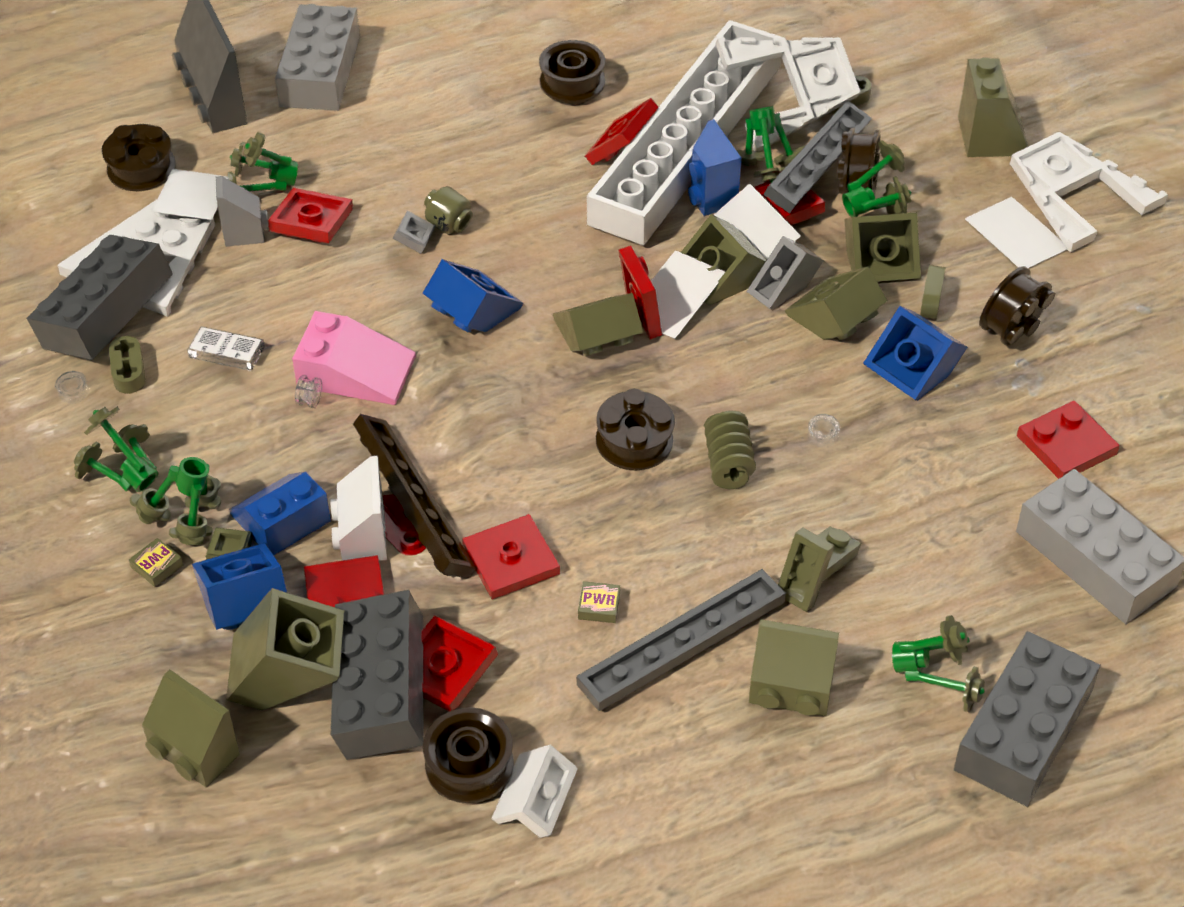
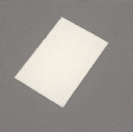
(188, 195)
(757, 220)
(1017, 233)
(681, 290)

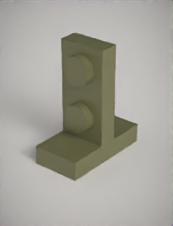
(812, 561)

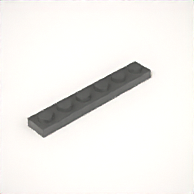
(815, 158)
(680, 639)

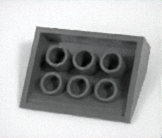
(209, 67)

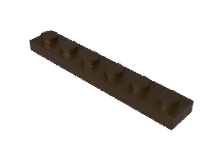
(415, 498)

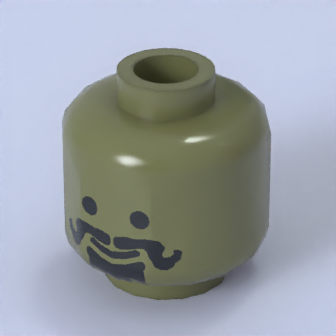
(448, 210)

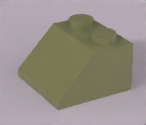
(884, 244)
(725, 249)
(839, 304)
(599, 323)
(793, 668)
(189, 730)

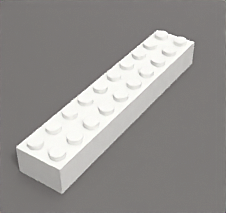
(655, 165)

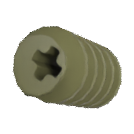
(729, 449)

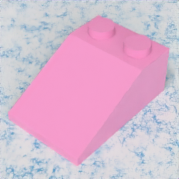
(352, 359)

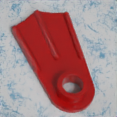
(399, 527)

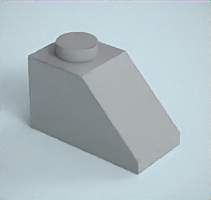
(240, 214)
(784, 273)

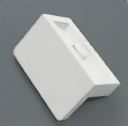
(536, 790)

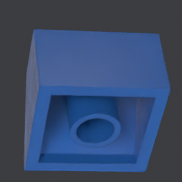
(713, 170)
(469, 297)
(914, 353)
(284, 511)
(237, 583)

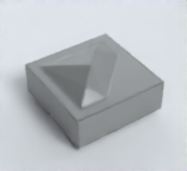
(414, 232)

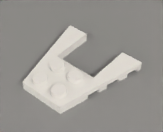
(814, 66)
(1063, 165)
(178, 237)

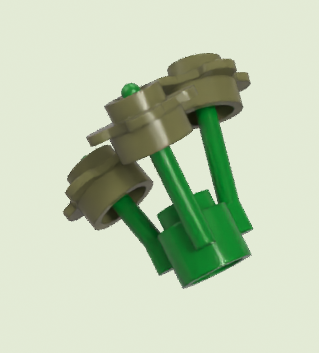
(200, 490)

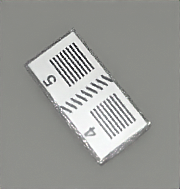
(226, 348)

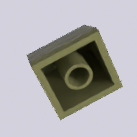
(989, 112)
(284, 650)

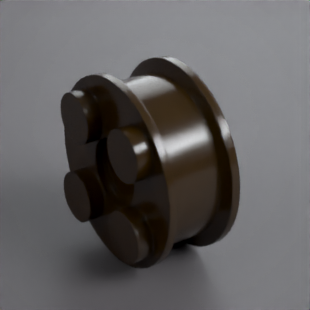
(572, 71)
(859, 156)
(138, 157)
(1016, 306)
(635, 430)
(458, 735)

